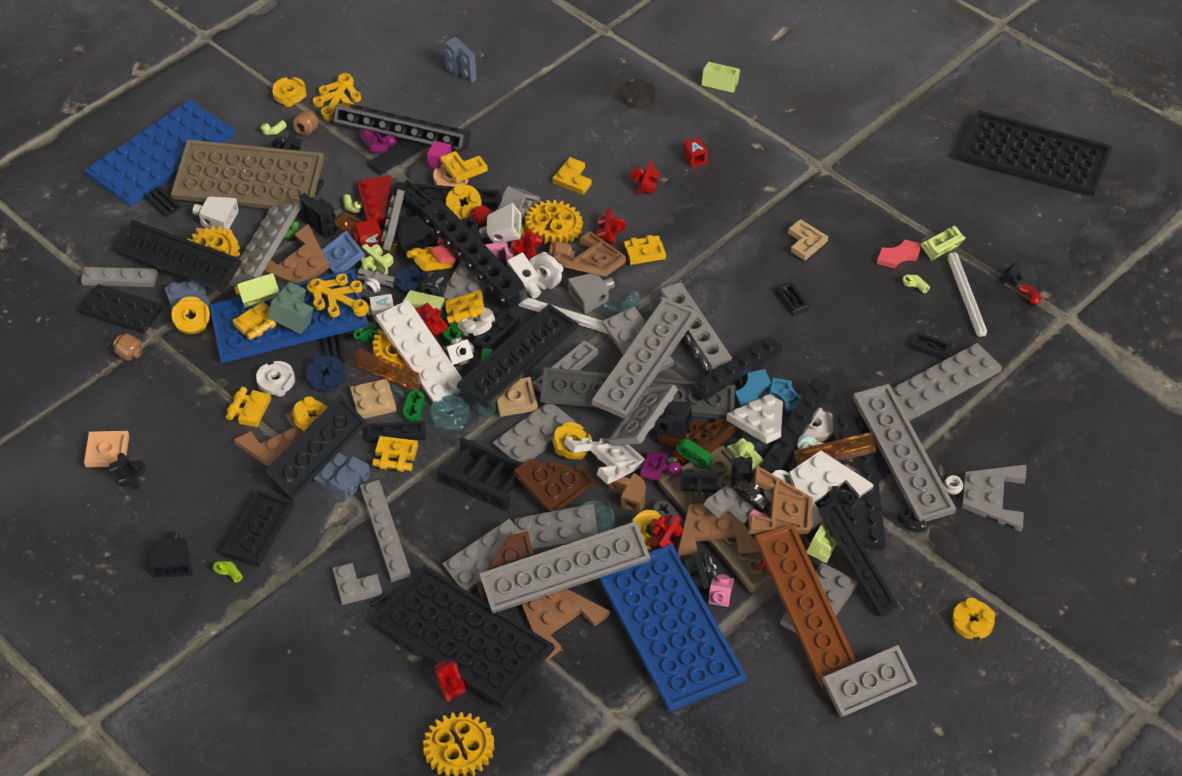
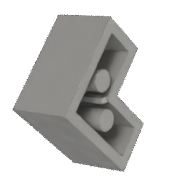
(520, 198)

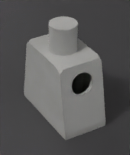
(590, 291)

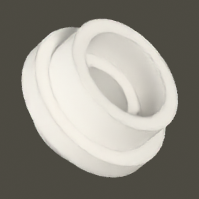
(372, 285)
(953, 485)

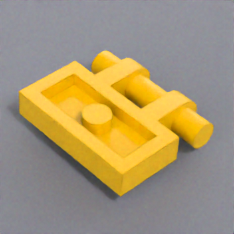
(644, 249)
(426, 260)
(464, 307)
(254, 321)
(254, 407)
(395, 448)

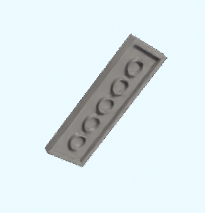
(265, 242)

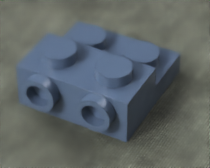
(460, 59)
(177, 291)
(343, 475)

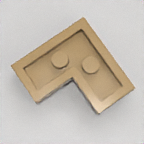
(809, 239)

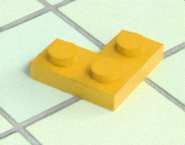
(460, 169)
(570, 177)

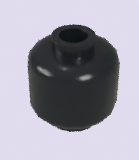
(434, 284)

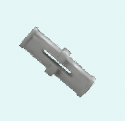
(381, 278)

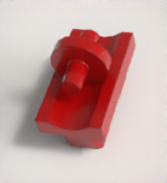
(644, 178)
(610, 227)
(526, 244)
(432, 319)
(663, 530)
(449, 680)

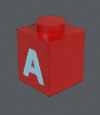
(695, 152)
(367, 233)

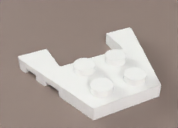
(619, 459)
(819, 475)

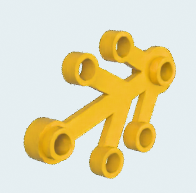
(343, 82)
(318, 287)

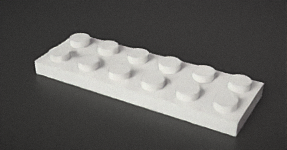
(420, 350)

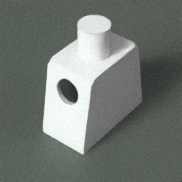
(217, 212)
(503, 225)
(525, 273)

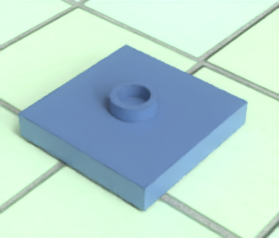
(342, 253)

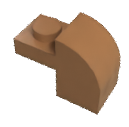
(632, 492)

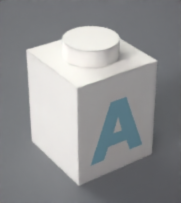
(379, 304)

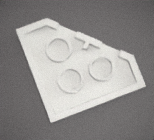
(760, 418)

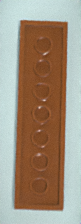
(805, 601)

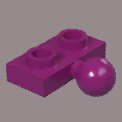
(376, 142)
(657, 463)

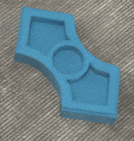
(756, 383)
(783, 391)

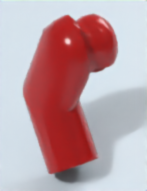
(1032, 292)

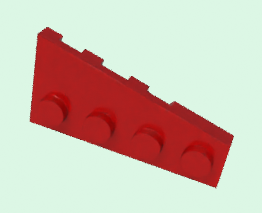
(375, 197)

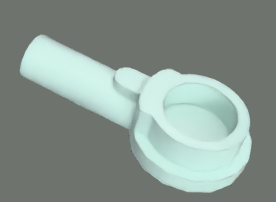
(807, 441)

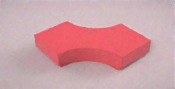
(442, 253)
(893, 256)

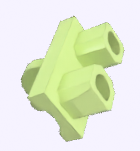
(374, 261)
(745, 449)

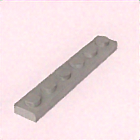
(385, 531)

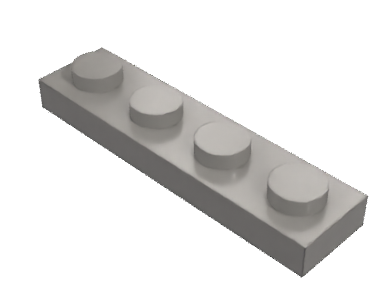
(391, 224)
(119, 276)
(573, 360)

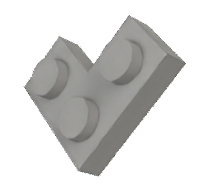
(729, 500)
(355, 589)

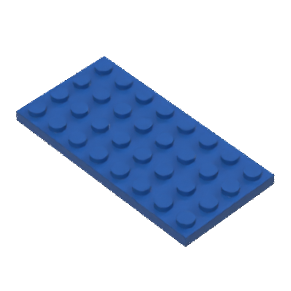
(156, 152)
(235, 345)
(672, 629)

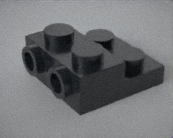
(318, 215)

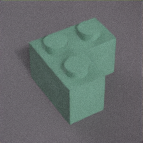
(290, 310)

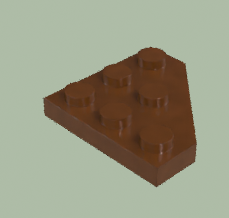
(707, 436)
(554, 483)
(513, 549)

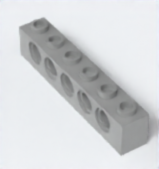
(700, 335)

